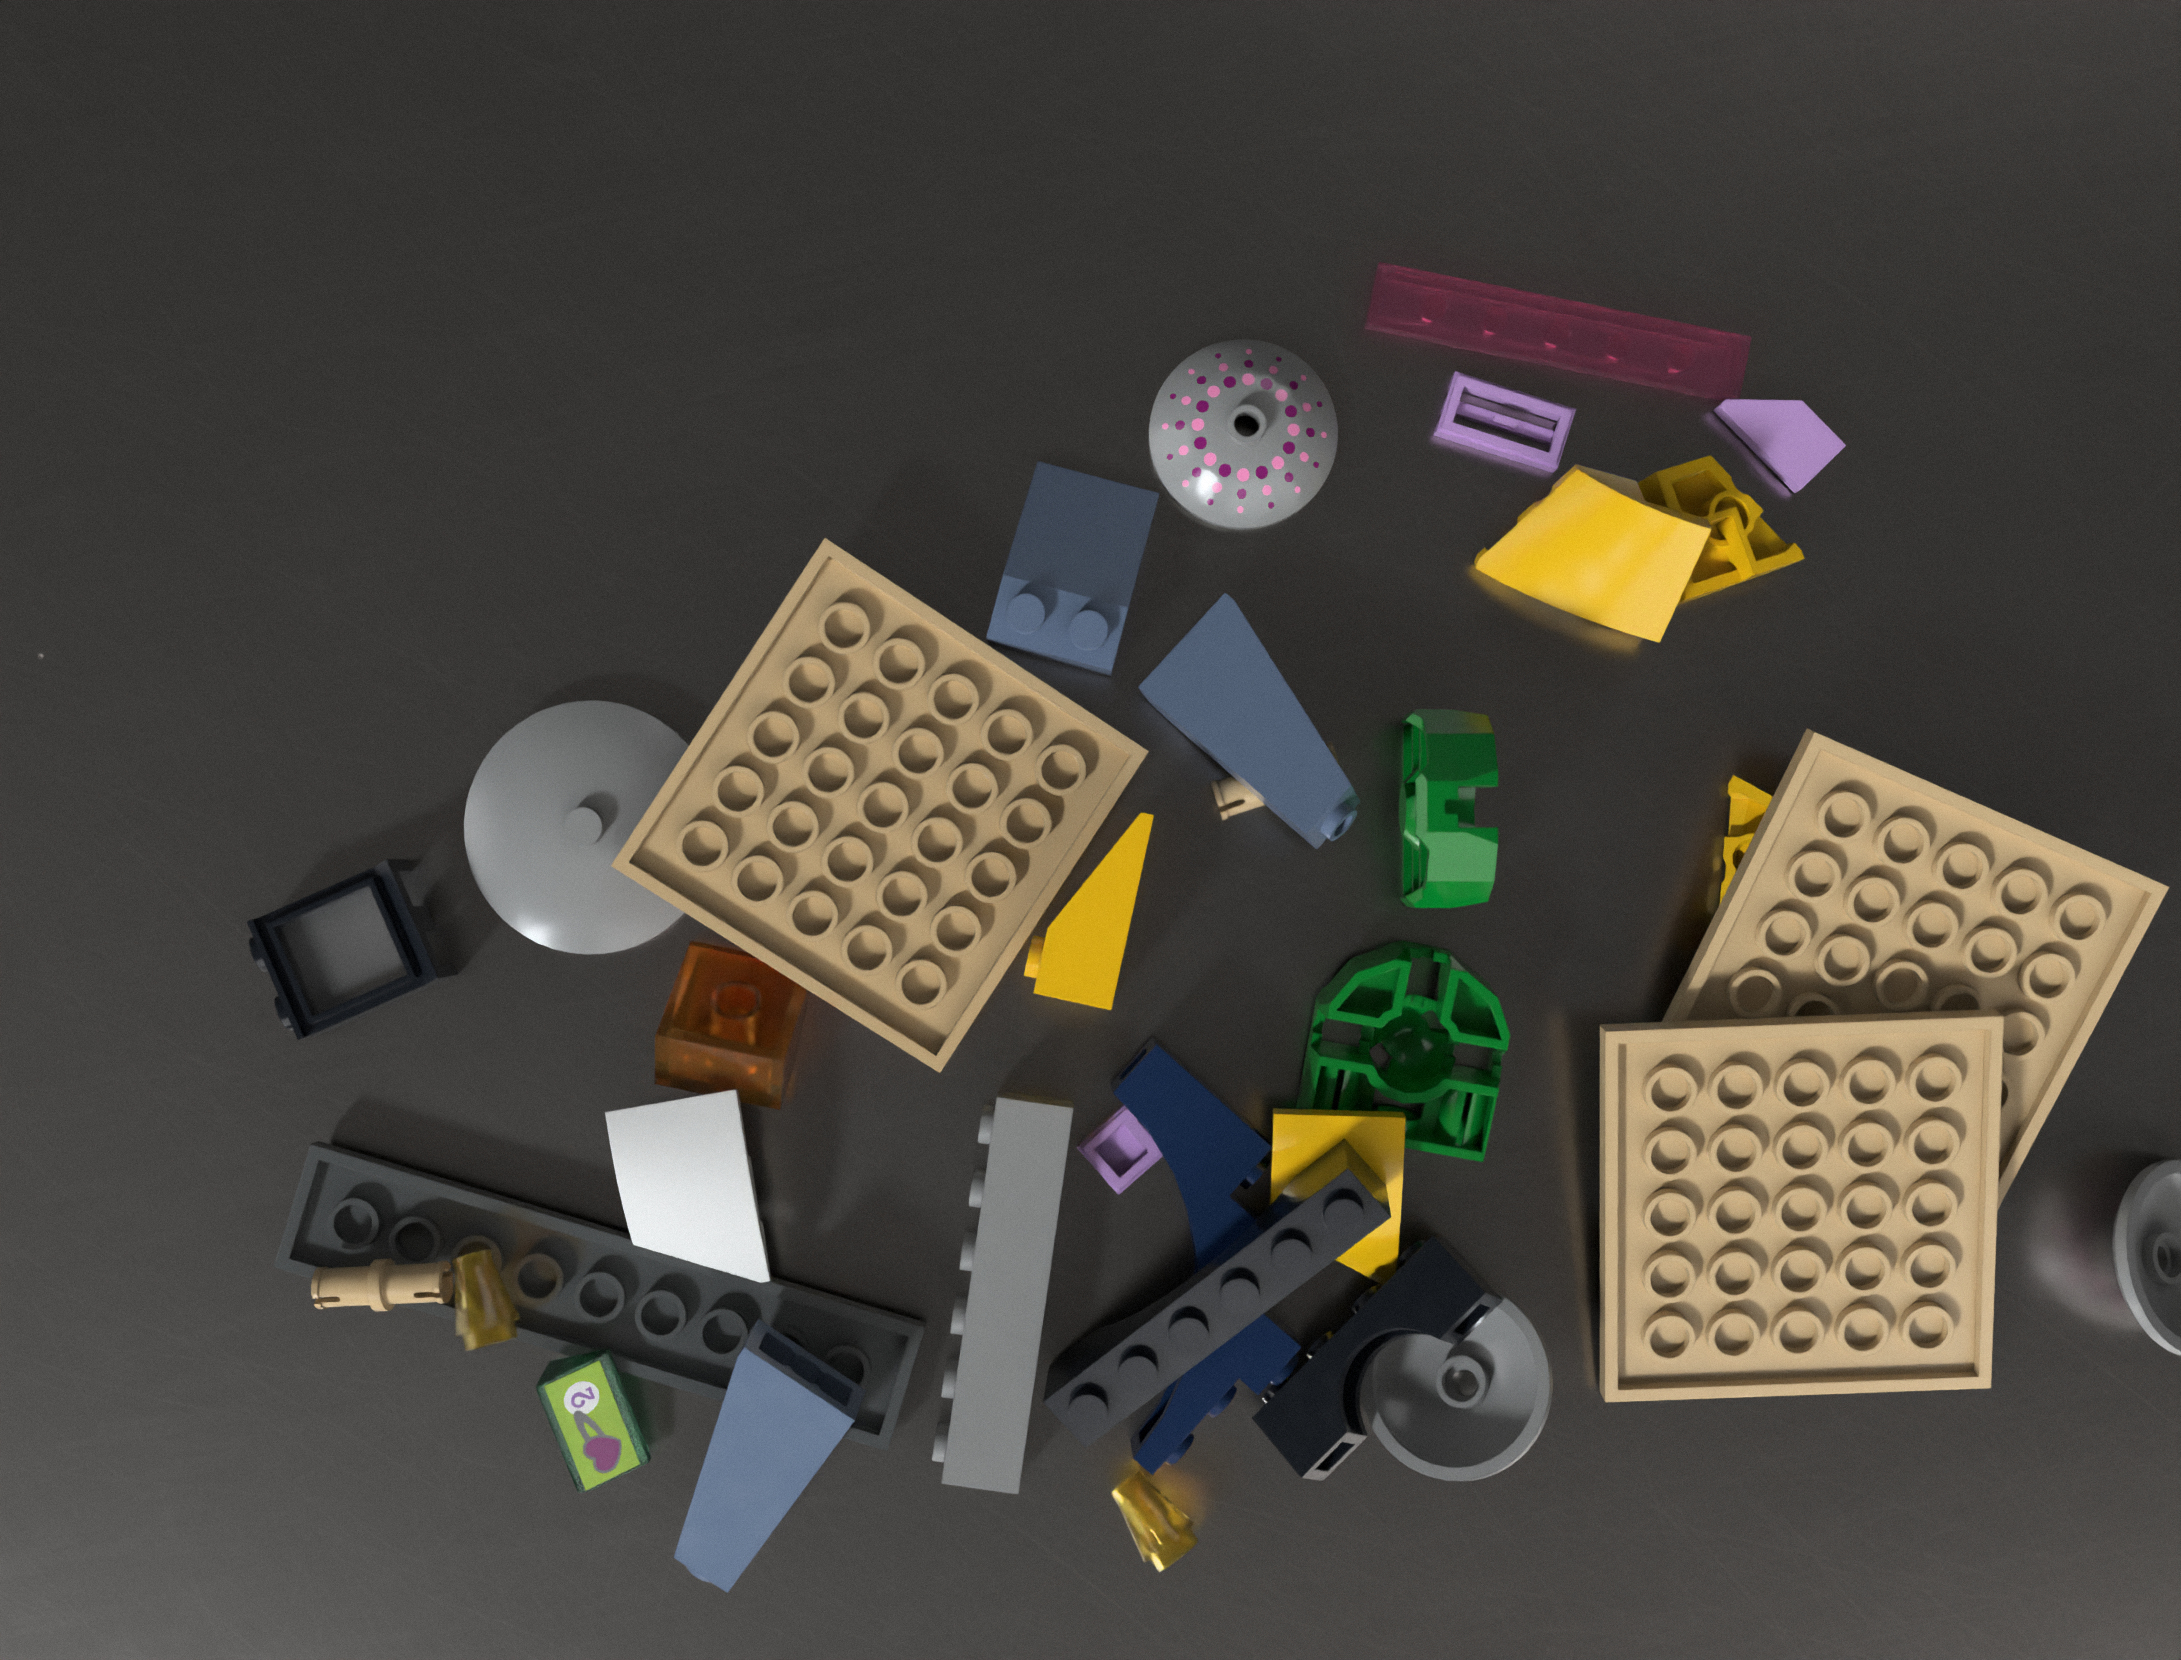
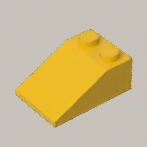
(1089, 935)

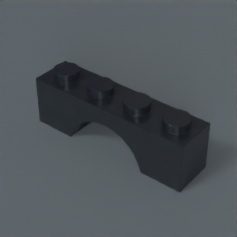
(1317, 1411)

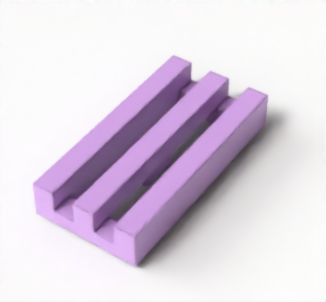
(1496, 445)

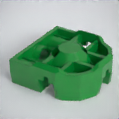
(1443, 852)
(1421, 1061)

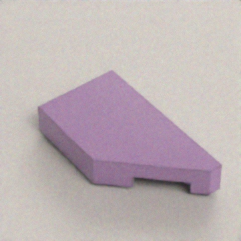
(1783, 436)
(1120, 1149)

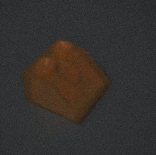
(730, 1027)

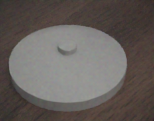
(556, 813)

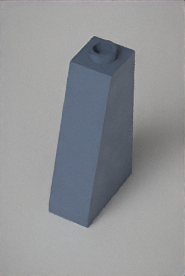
(1247, 719)
(767, 1445)

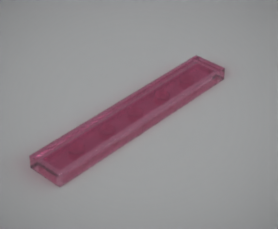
(1557, 332)

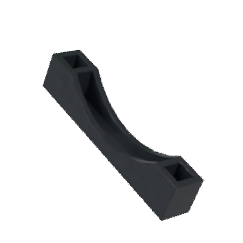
(1296, 1237)

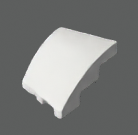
(690, 1182)

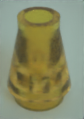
(482, 1303)
(1154, 1522)

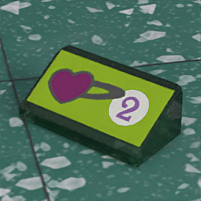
(592, 1419)

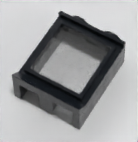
(347, 950)

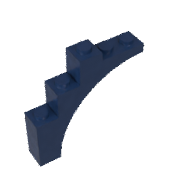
(1210, 1157)

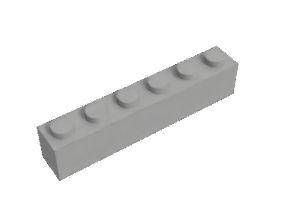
(1006, 1291)

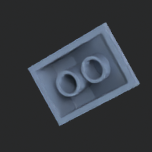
(1072, 569)

